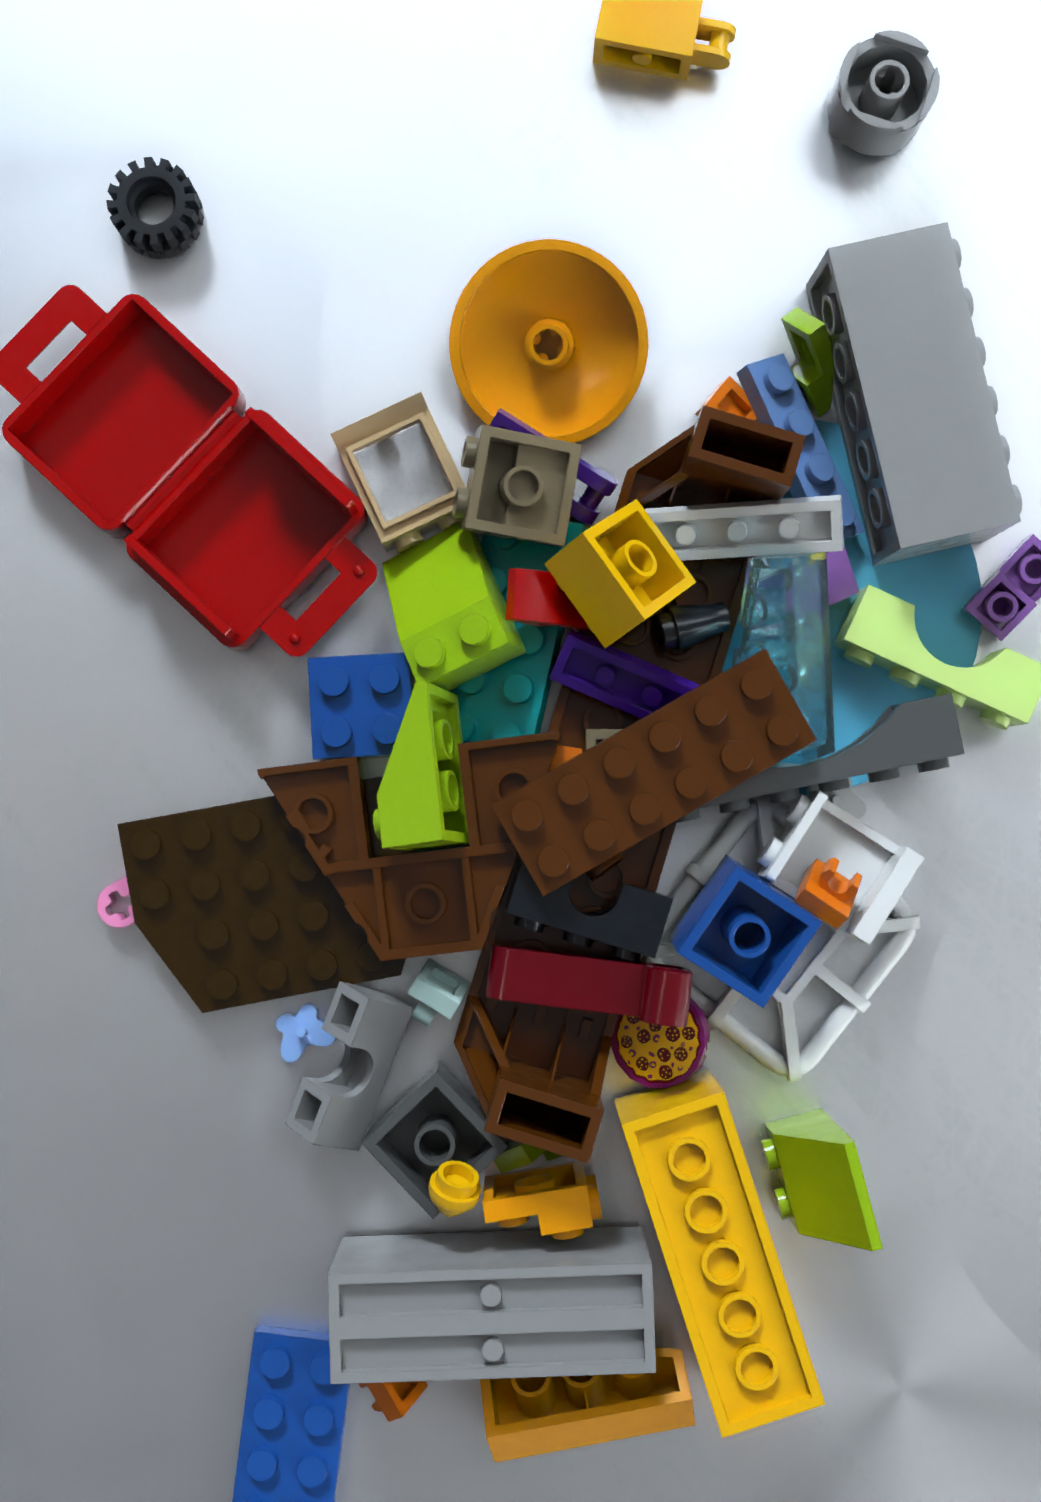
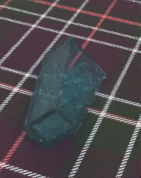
(789, 617)

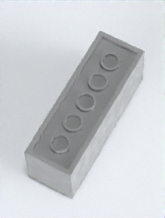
(913, 394)

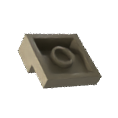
(517, 486)

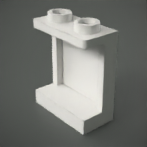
(827, 831)

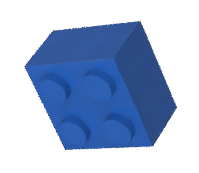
(357, 704)
(744, 931)

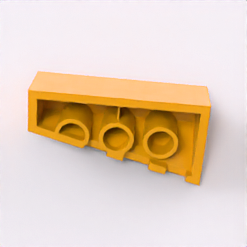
(576, 1411)

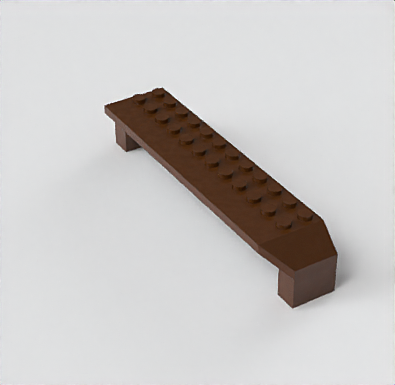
(543, 1064)

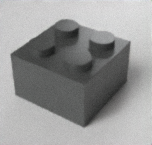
(428, 1127)

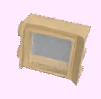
(401, 472)

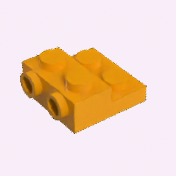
(556, 1193)

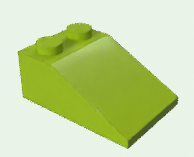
(450, 610)
(422, 783)
(820, 1180)

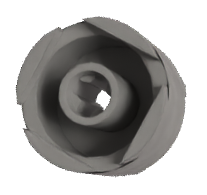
(882, 93)

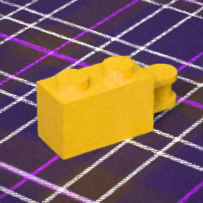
(660, 37)

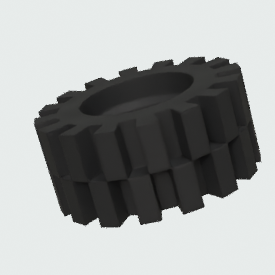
(136, 188)

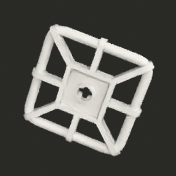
(809, 964)

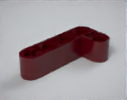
(590, 983)

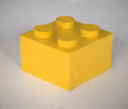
(619, 572)

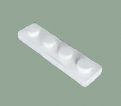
(752, 527)

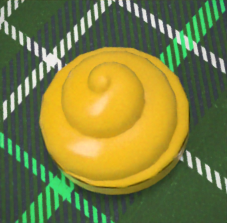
(454, 1188)

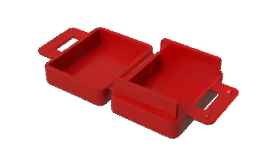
(157, 446)

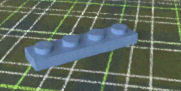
(781, 404)

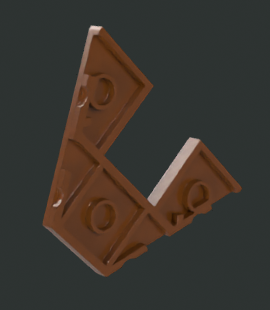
(416, 899)

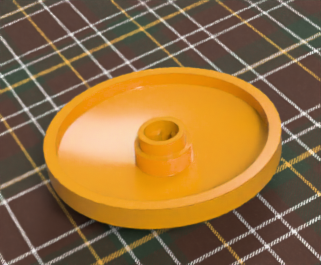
(549, 339)

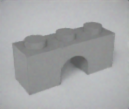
(340, 1106)

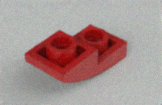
(540, 602)

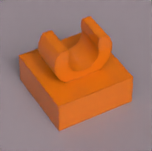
(828, 892)
(395, 1397)

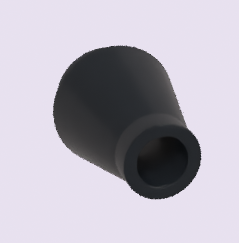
(686, 625)

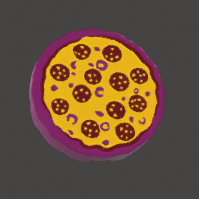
(658, 1053)

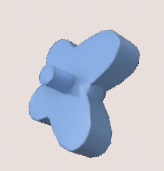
(301, 1031)

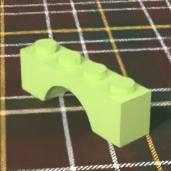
(884, 633)

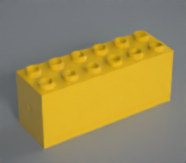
(719, 1253)

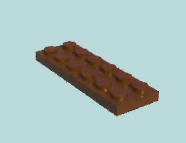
(654, 772)

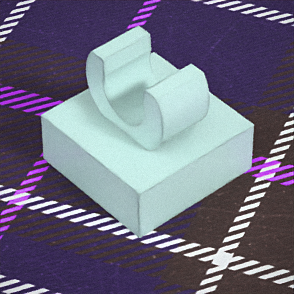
(437, 992)

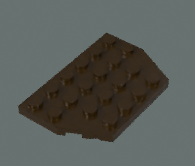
(244, 904)

